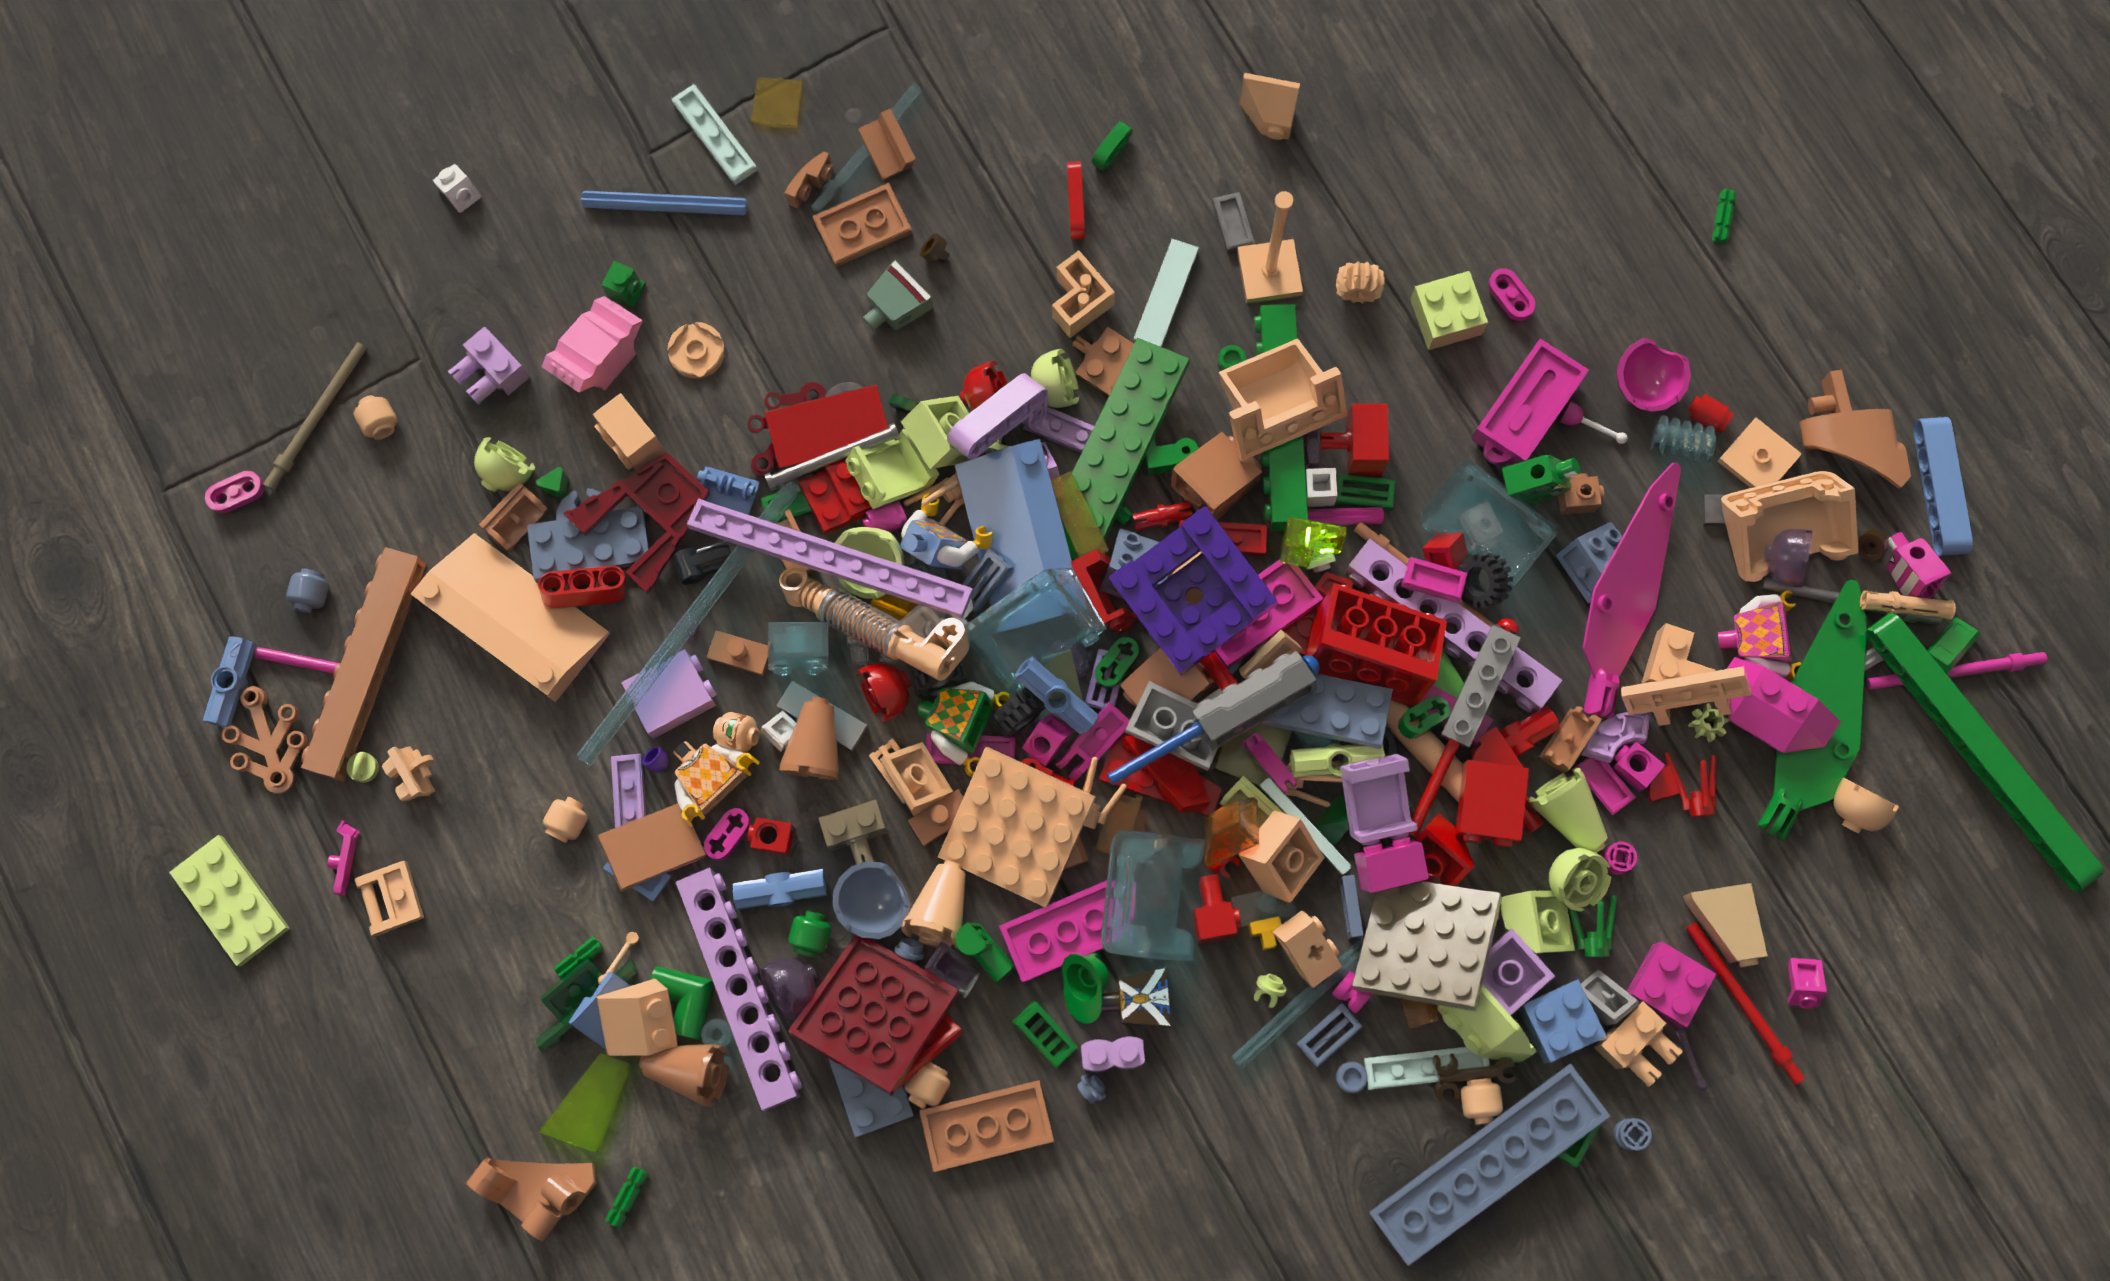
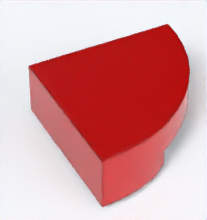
(1663, 785)

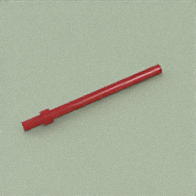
(1780, 1054)

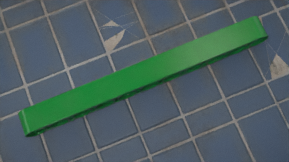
(1984, 753)

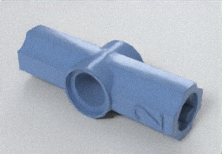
(234, 663)
(1044, 683)
(779, 889)

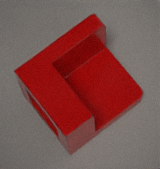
(1446, 550)

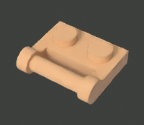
(398, 894)

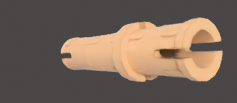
(1902, 604)

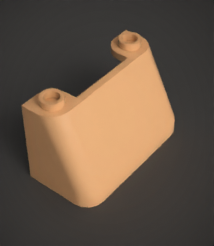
(1807, 502)

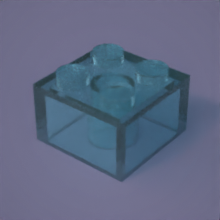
(798, 647)

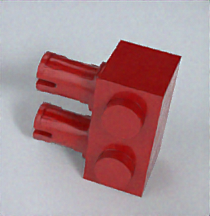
(1217, 918)

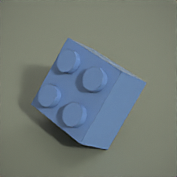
(1561, 1021)

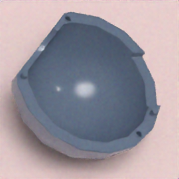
(870, 900)

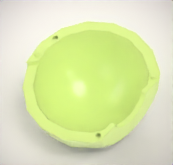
(875, 543)

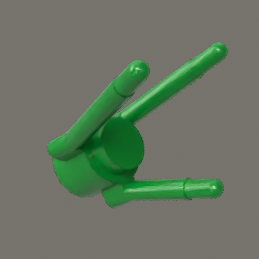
(1597, 943)

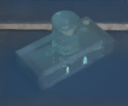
(1261, 906)

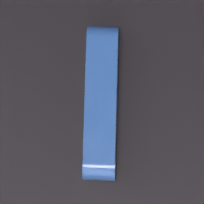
(1942, 486)

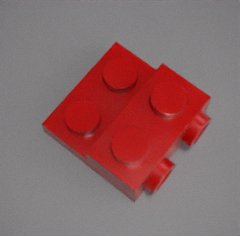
(834, 497)

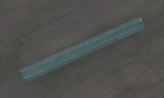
(1296, 1008)

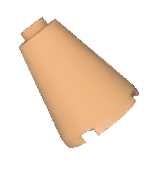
(939, 907)

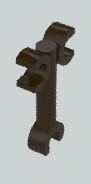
(1449, 1074)

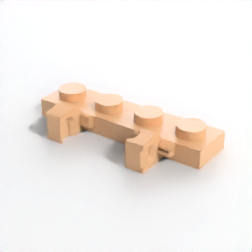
(1685, 691)

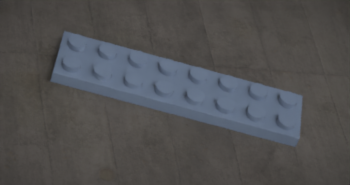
(1489, 1164)

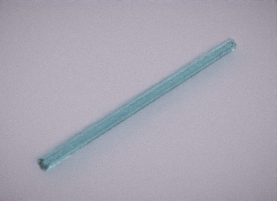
(680, 633)

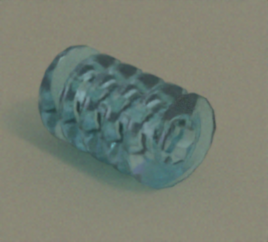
(1684, 437)

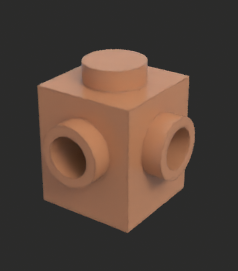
(1583, 496)

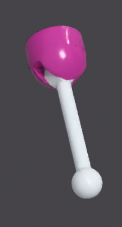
(1573, 415)

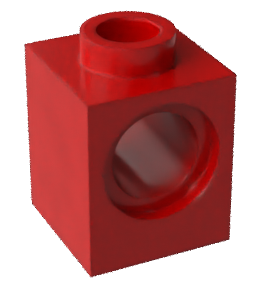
(780, 846)

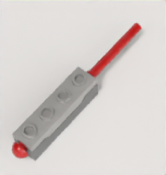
(1471, 705)

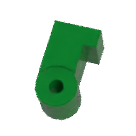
(1164, 458)

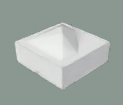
(779, 730)

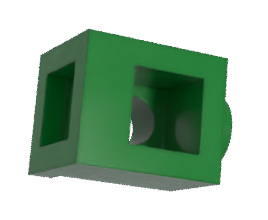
(623, 284)

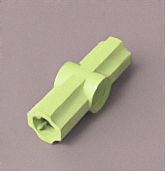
(1318, 760)

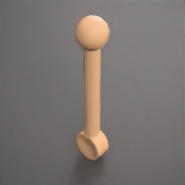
(631, 939)

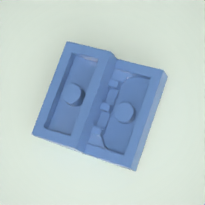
(587, 1016)

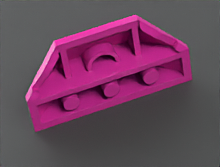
(1781, 712)

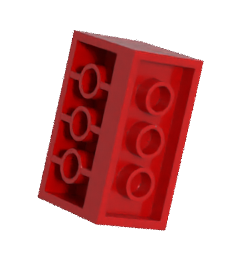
(1377, 643)

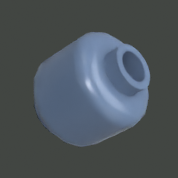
(307, 590)

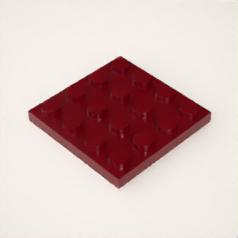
(874, 1013)

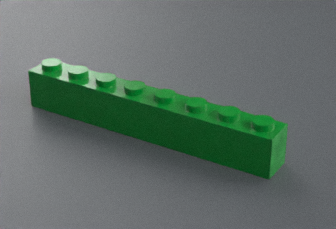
(1284, 462)

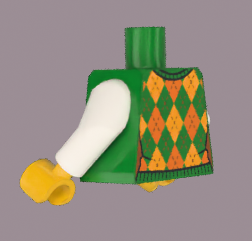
(959, 719)

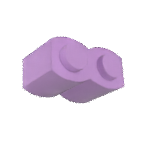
(1103, 1055)

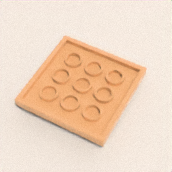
(1016, 826)

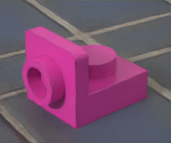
(1806, 982)

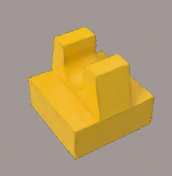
(1264, 930)

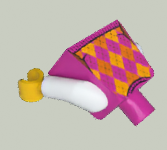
(1763, 634)

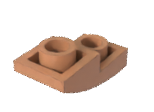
(812, 174)

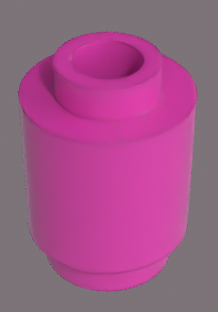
(886, 517)

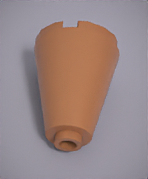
(813, 743)
(690, 1071)

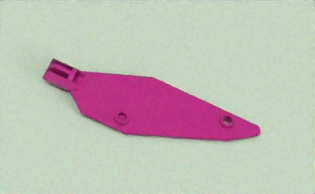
(1628, 593)

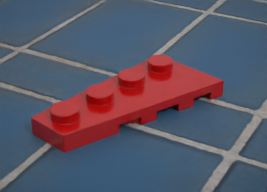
(1143, 782)

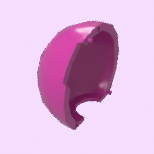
(1652, 376)

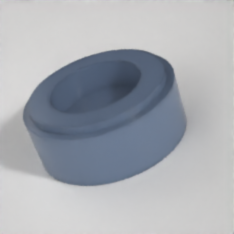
(1351, 1077)

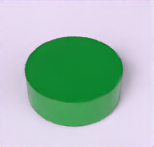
(1230, 356)

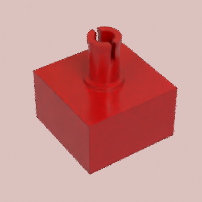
(1364, 440)

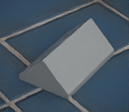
(1163, 716)

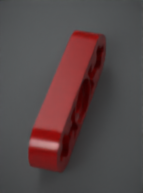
(1075, 194)

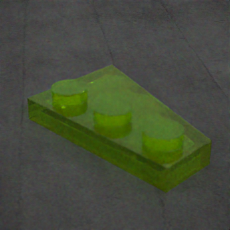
(589, 1105)

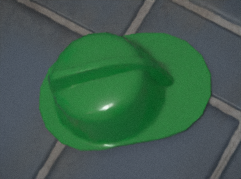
(1083, 984)

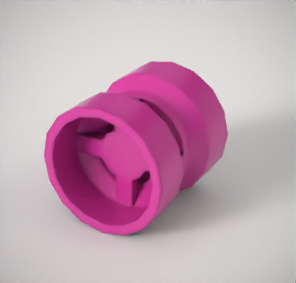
(1615, 859)
(1346, 992)

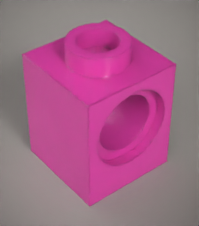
(1055, 732)
(1650, 766)

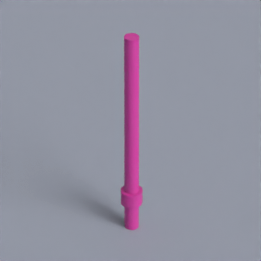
(2012, 662)

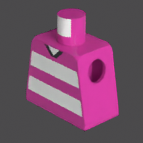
(1916, 567)

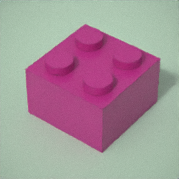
(1671, 984)

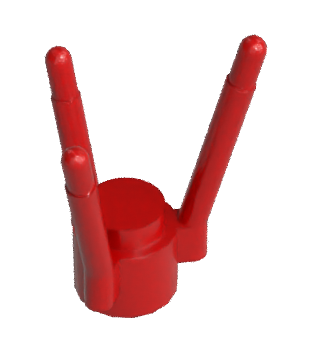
(1701, 802)

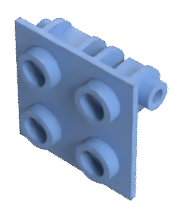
(729, 489)

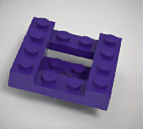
(1230, 589)

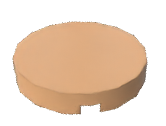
(696, 350)

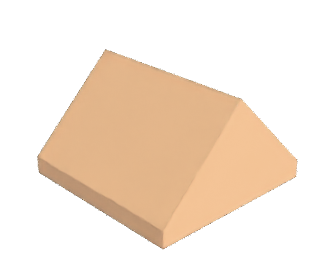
(916, 777)

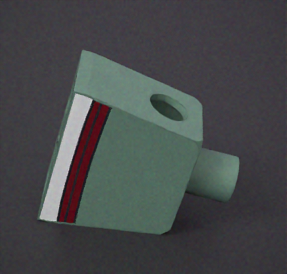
(896, 299)

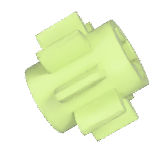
(1705, 729)

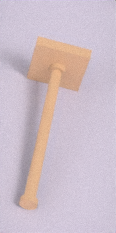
(1271, 268)

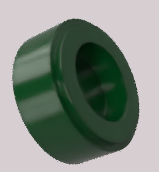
(902, 403)

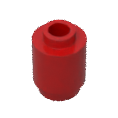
(1710, 412)

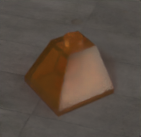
(1231, 830)

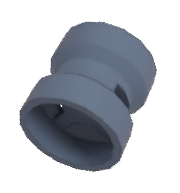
(1626, 1135)

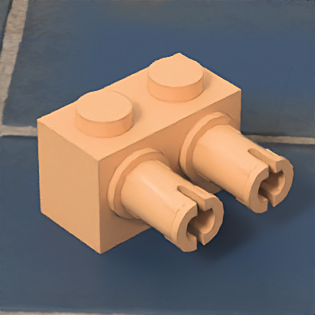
(1628, 1038)

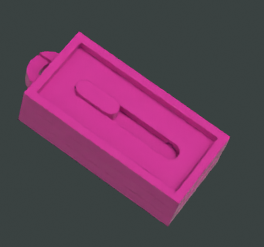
(1529, 405)

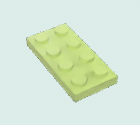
(229, 900)

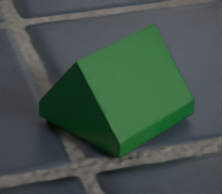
(554, 483)

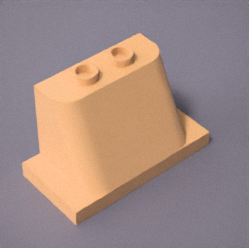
(1280, 398)

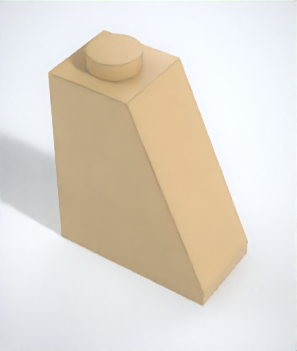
(1730, 921)

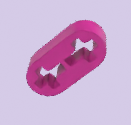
(721, 830)

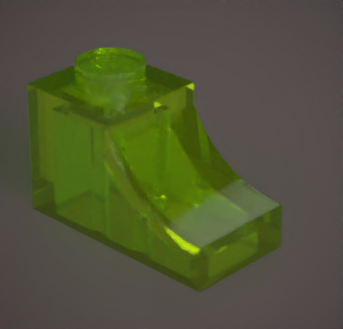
(1308, 539)

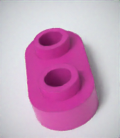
(1513, 295)
(236, 491)

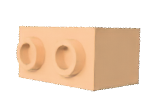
(1308, 948)

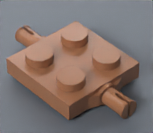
(1103, 360)

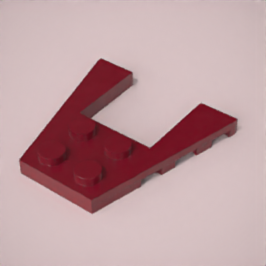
(664, 494)

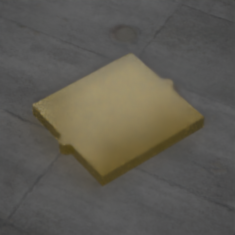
(777, 102)

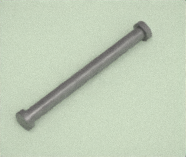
(831, 457)

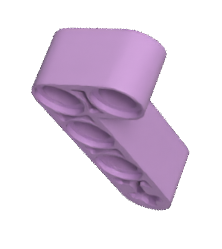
(1015, 403)

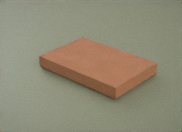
(862, 224)
(650, 847)

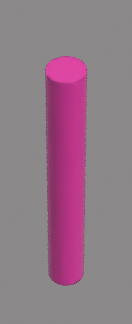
(295, 660)

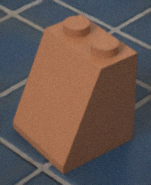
(1215, 476)
(1160, 671)

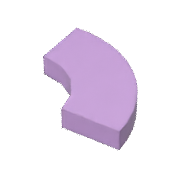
(1616, 732)

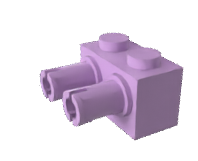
(499, 365)

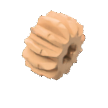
(1360, 282)

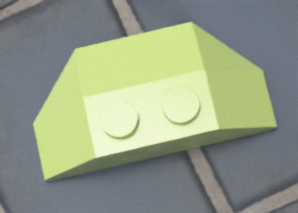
(1489, 1029)

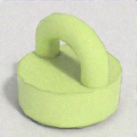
(362, 767)

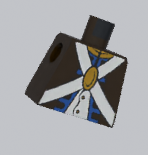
(1141, 999)

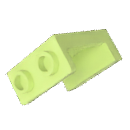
(890, 470)

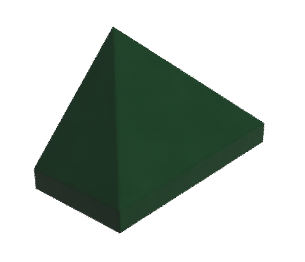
(1334, 821)

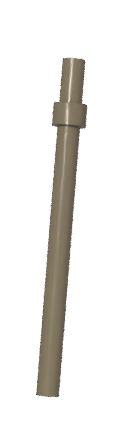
(285, 462)

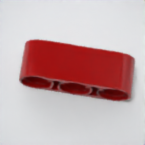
(570, 580)

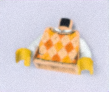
(707, 777)

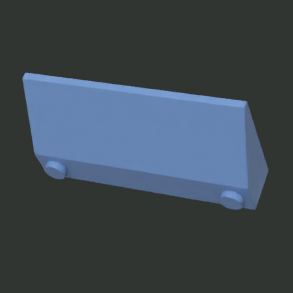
(1015, 501)

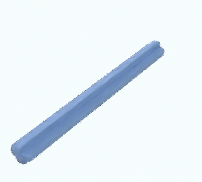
(663, 202)

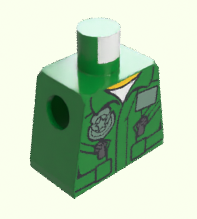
(1539, 478)

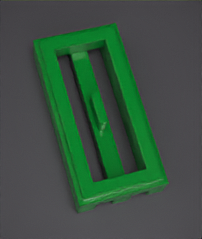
(1362, 502)

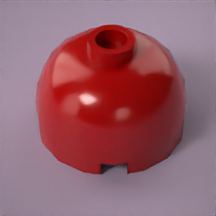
(981, 384)
(885, 689)

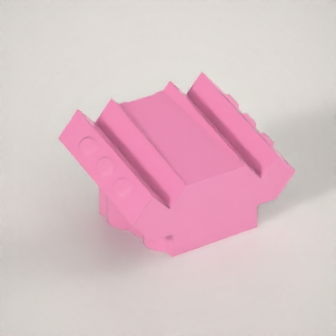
(595, 347)

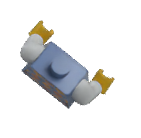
(936, 543)

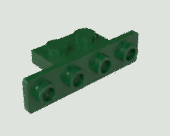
(569, 993)

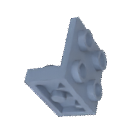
(1127, 547)
(1588, 557)

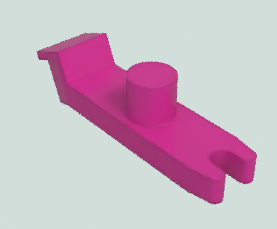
(1269, 761)
(344, 862)

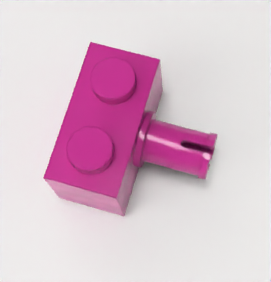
(1391, 865)

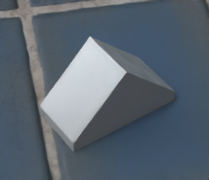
(1608, 998)

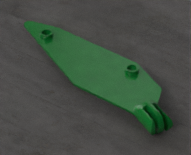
(1836, 677)

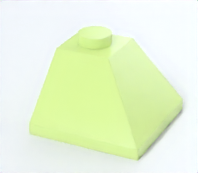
(1538, 921)

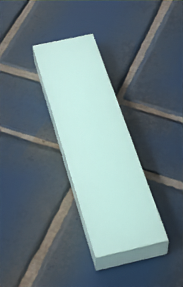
(714, 134)
(1166, 292)
(1289, 808)
(1415, 1067)

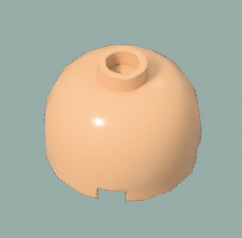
(1862, 807)

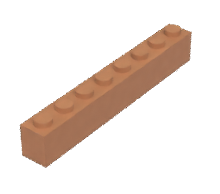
(363, 664)

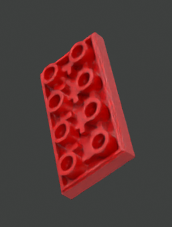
(824, 424)

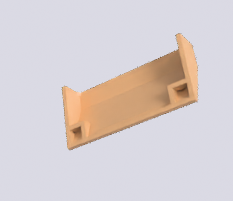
(505, 615)

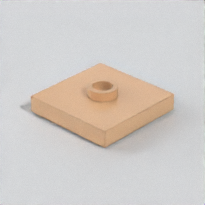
(1759, 455)

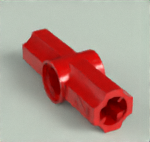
(1524, 734)

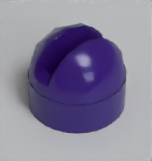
(656, 759)

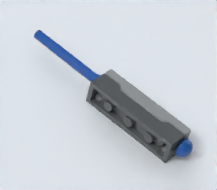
(1238, 708)

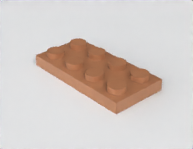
(986, 1126)

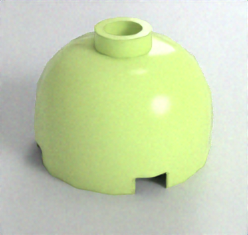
(1057, 377)
(501, 466)
(1579, 878)

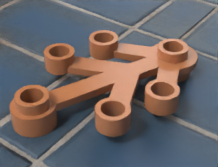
(268, 744)

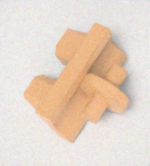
(413, 771)

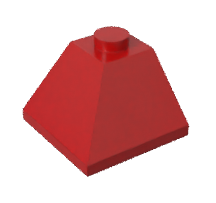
(1444, 852)

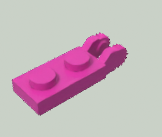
(1096, 740)

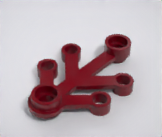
(784, 399)

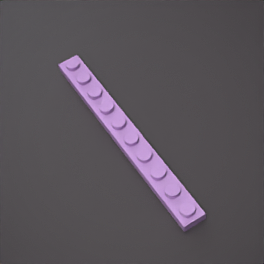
(830, 558)

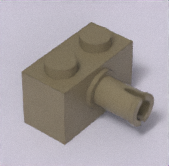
(854, 828)

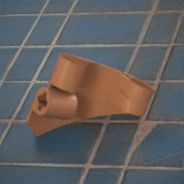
(1862, 437)
(534, 1191)

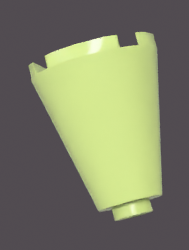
(1572, 810)

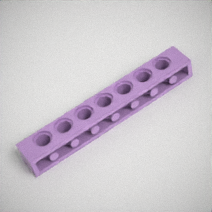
(1469, 627)
(693, 891)

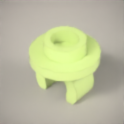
(1271, 985)

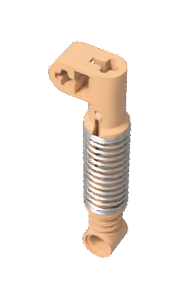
(894, 638)

